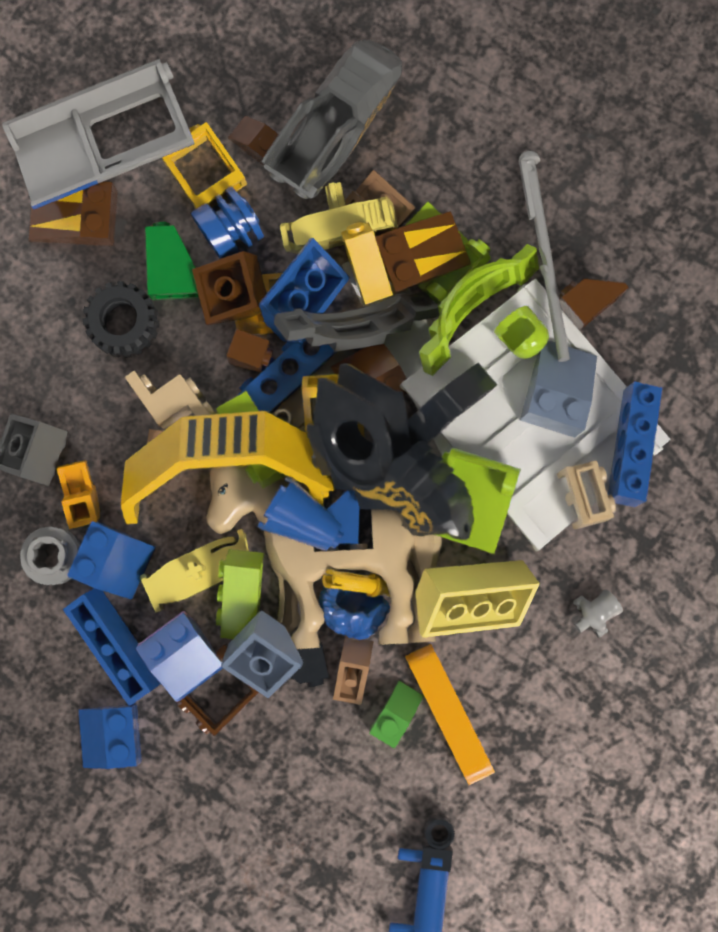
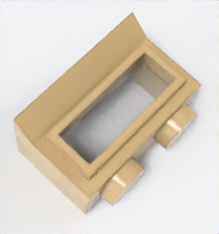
(588, 493)

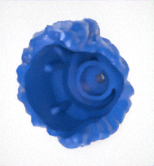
(353, 612)

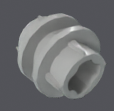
(34, 555)

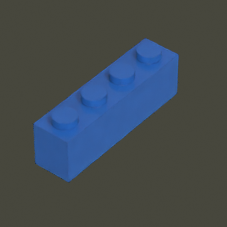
(111, 644)

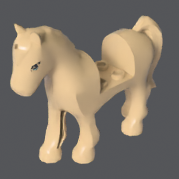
(394, 556)

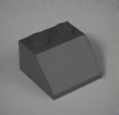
(31, 449)

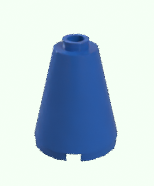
(301, 518)

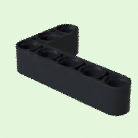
(450, 403)

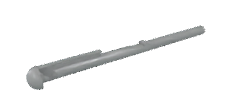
(535, 211)

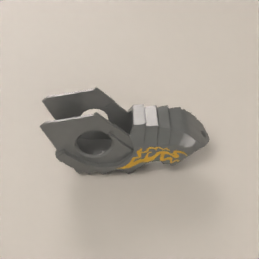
(334, 118)

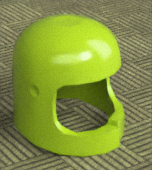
(523, 333)

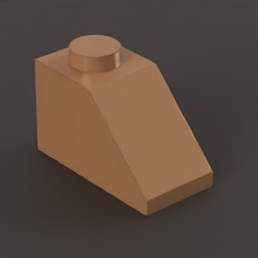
(353, 670)

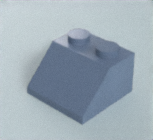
(262, 655)

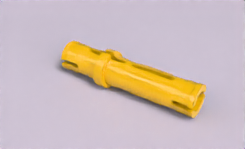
(370, 584)

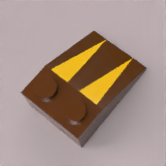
(78, 218)
(422, 252)

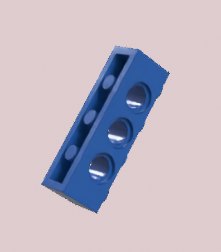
(285, 383)
(635, 444)

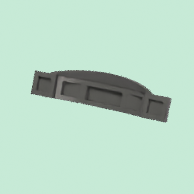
(359, 326)

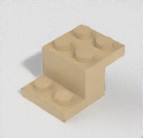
(171, 401)

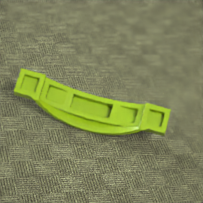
(467, 295)

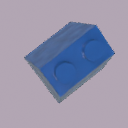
(111, 560)

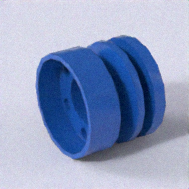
(228, 223)

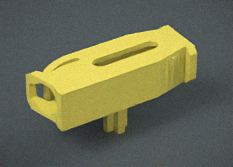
(328, 224)
(190, 572)

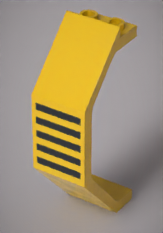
(221, 442)

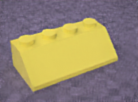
(474, 597)

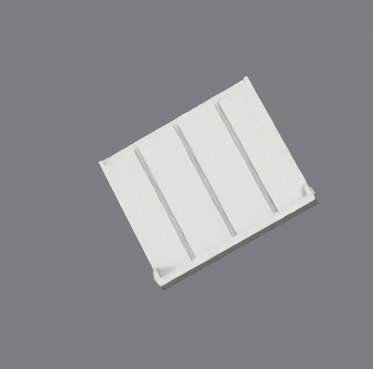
(494, 424)

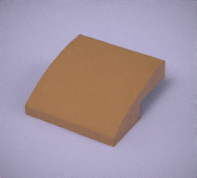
(376, 187)

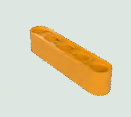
(449, 714)

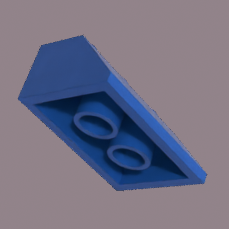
(307, 284)

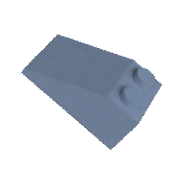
(560, 391)

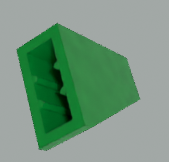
(168, 264)

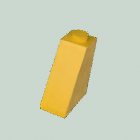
(366, 262)

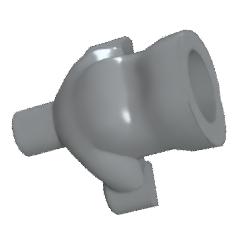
(597, 612)

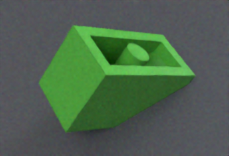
(396, 714)

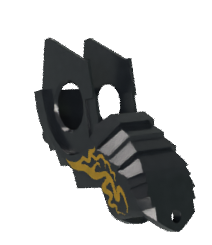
(389, 469)

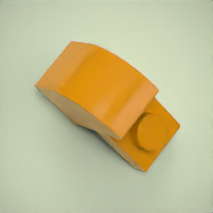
(80, 494)

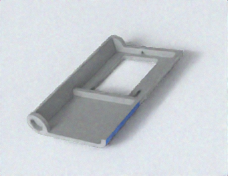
(57, 140)

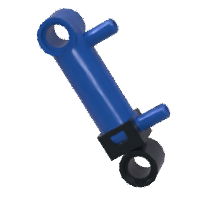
(435, 866)

